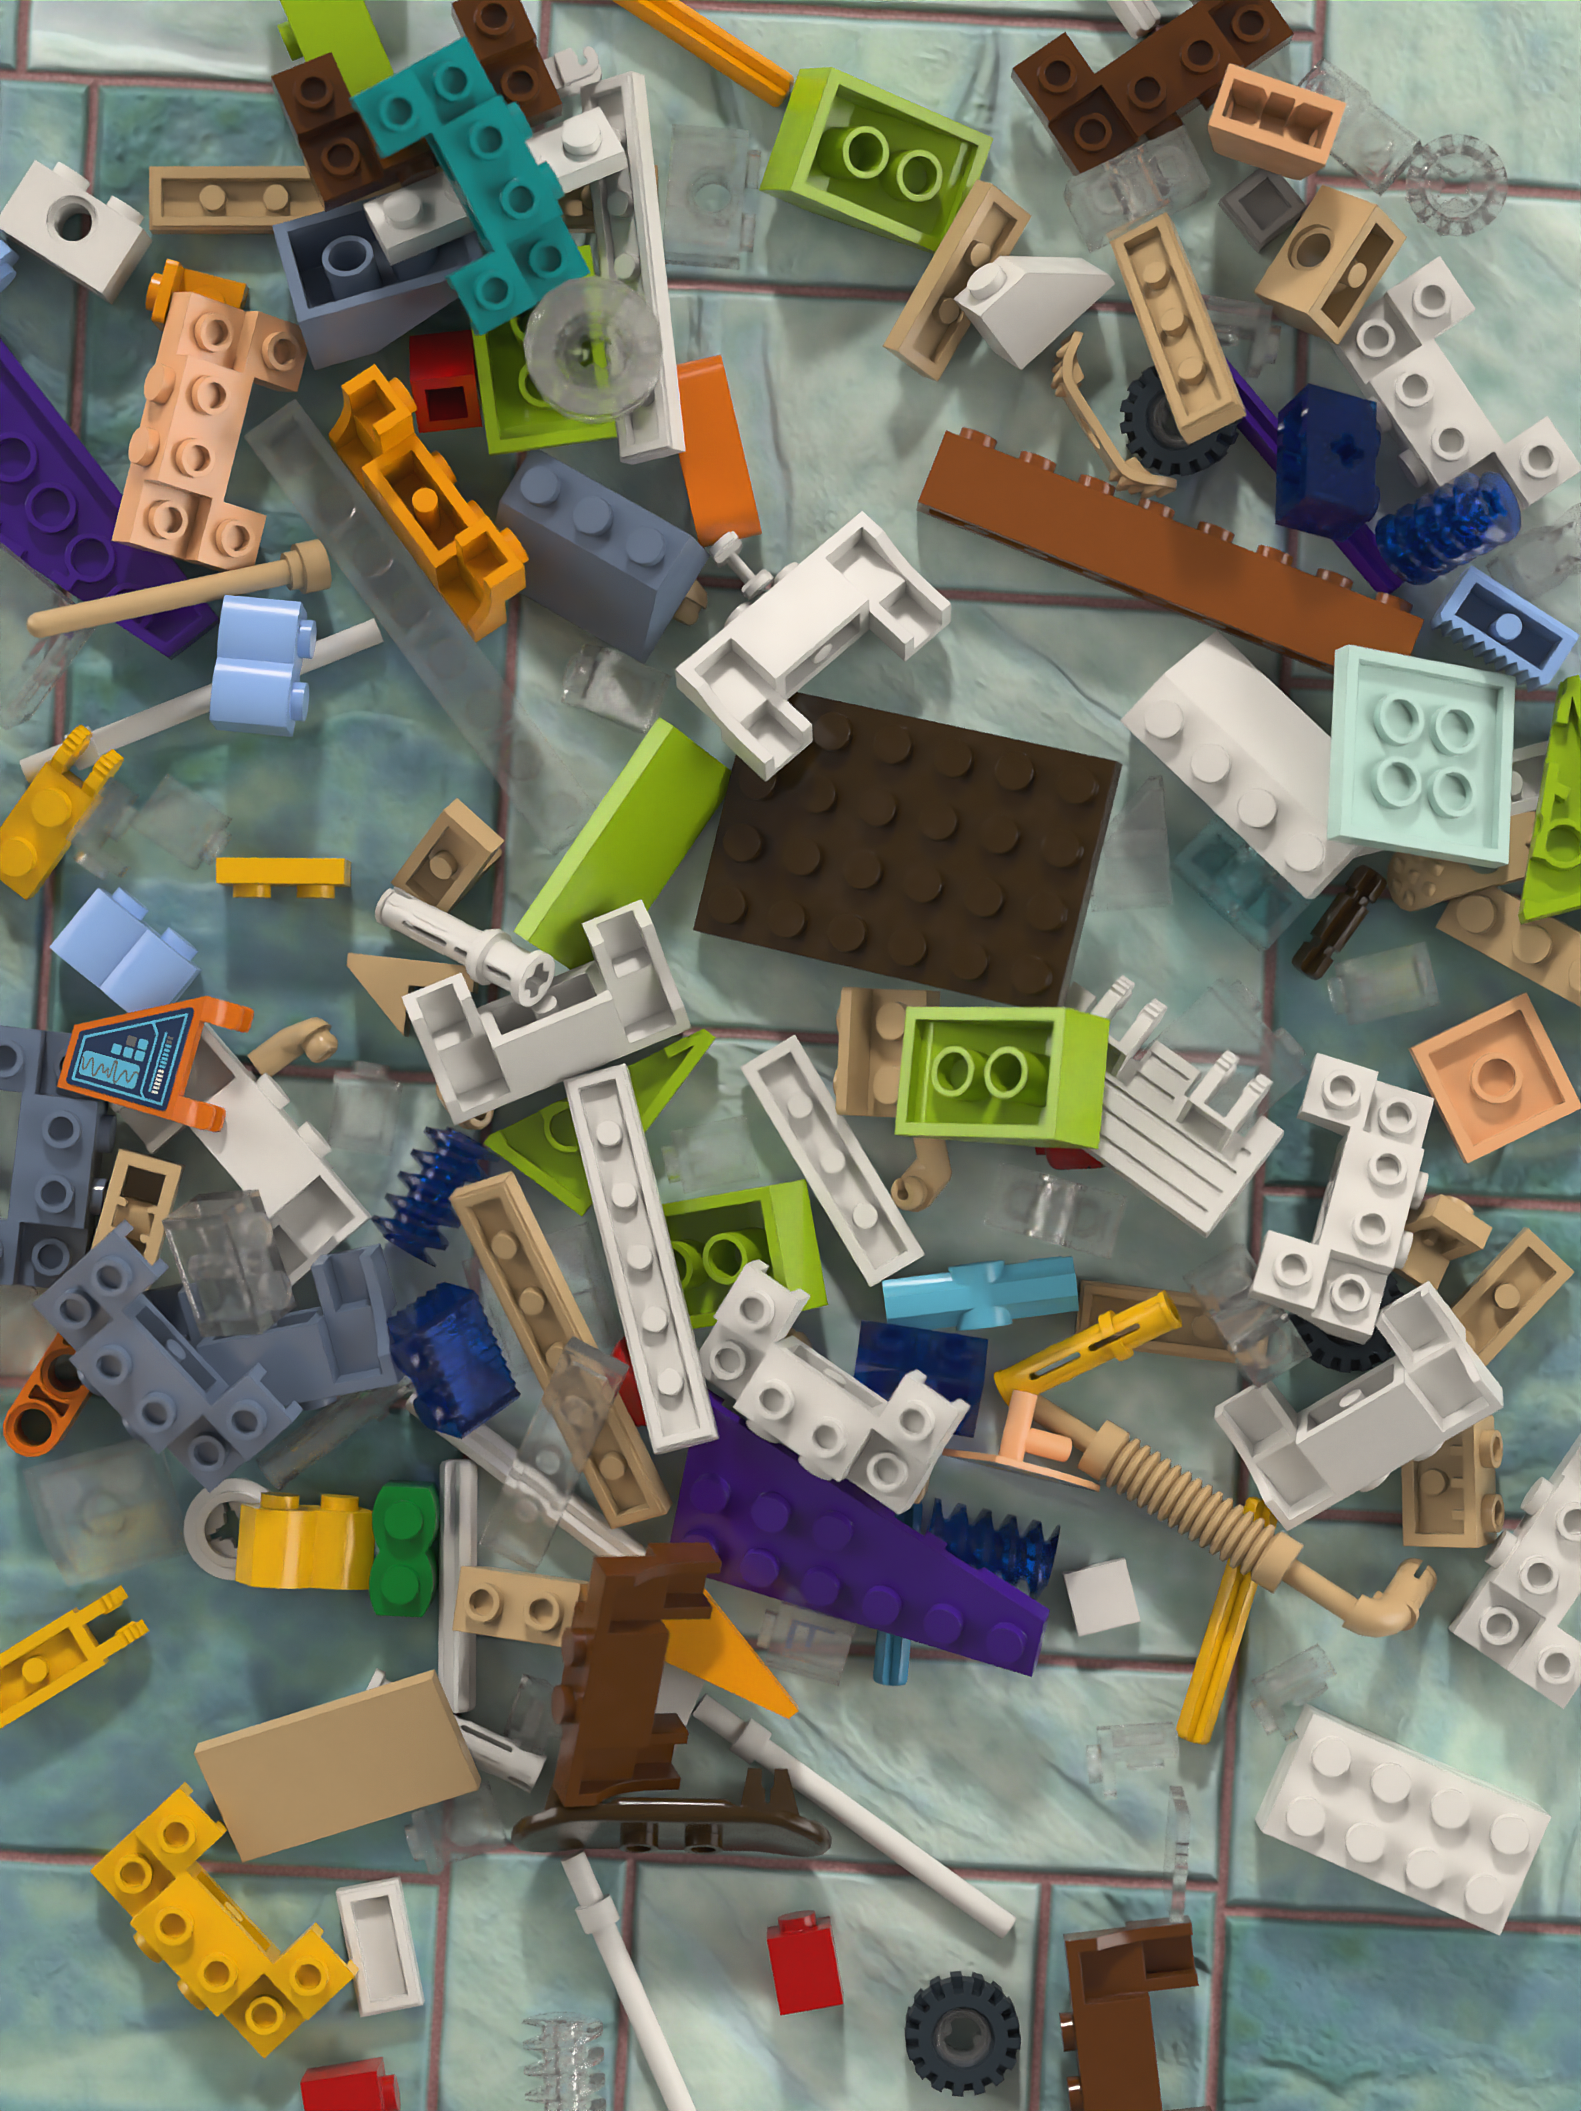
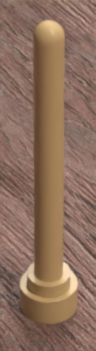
(301, 568)

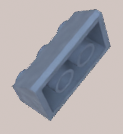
(598, 555)

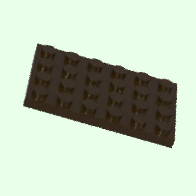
(915, 854)

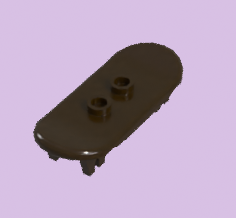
(679, 1824)

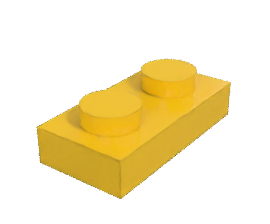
(311, 876)

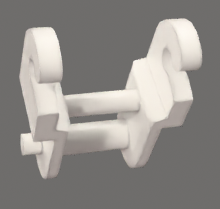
(569, 74)
(726, 552)

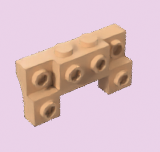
(193, 430)

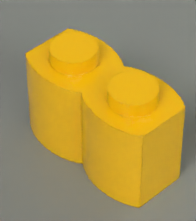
(305, 1544)

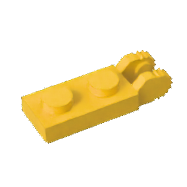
(47, 812)
(59, 1656)

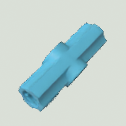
(982, 1294)

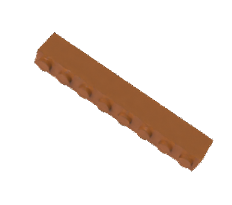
(1156, 557)

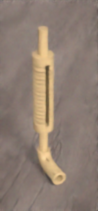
(1226, 1529)

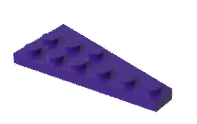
(64, 511)
(844, 1552)

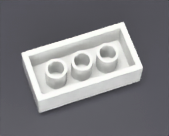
(1402, 1819)

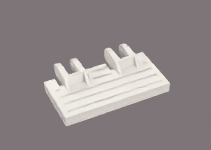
(1161, 1138)

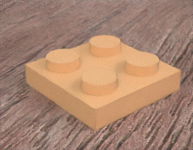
(1495, 1078)

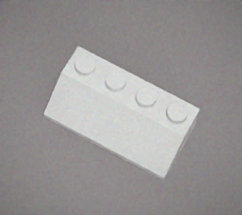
(1247, 758)

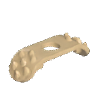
(1128, 473)
(1424, 881)

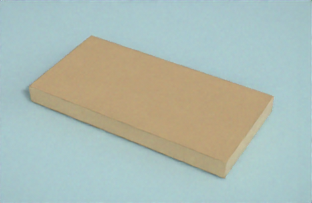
(338, 1766)

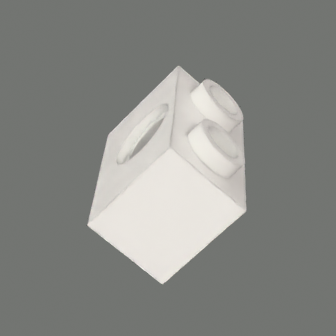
(99, 260)

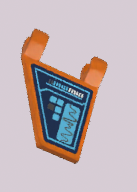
(148, 1057)

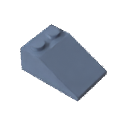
(349, 292)

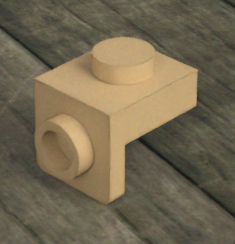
(1441, 1232)

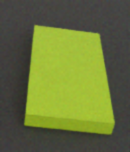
(628, 842)

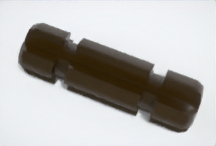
(1339, 922)

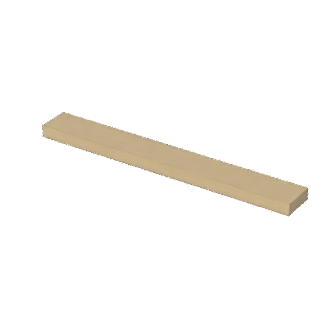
(262, 196)

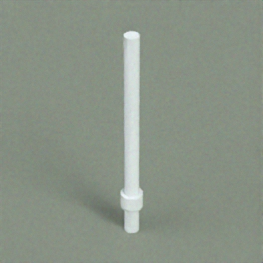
(196, 703)
(753, 1742)
(598, 1917)

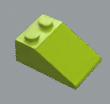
(873, 159)
(511, 404)
(1003, 1076)
(727, 1230)

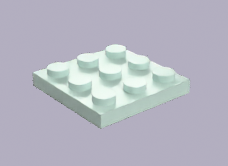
(1421, 757)

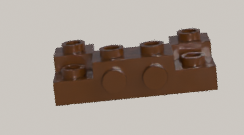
(1148, 85)
(338, 142)
(616, 1668)
(1112, 2010)

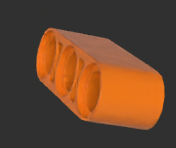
(714, 454)
(47, 1395)

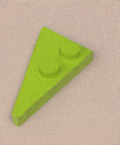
(1554, 855)
(547, 1143)

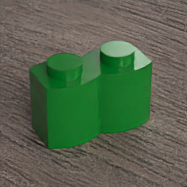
(406, 1567)

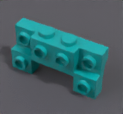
(490, 171)

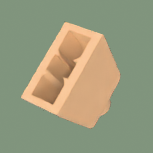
(1273, 124)

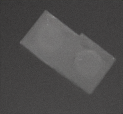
(1367, 138)

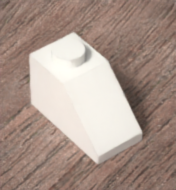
(1029, 301)

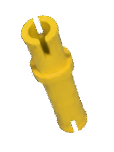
(1153, 1315)

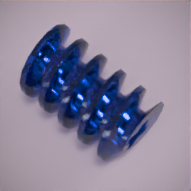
(1448, 527)
(428, 1201)
(998, 1550)

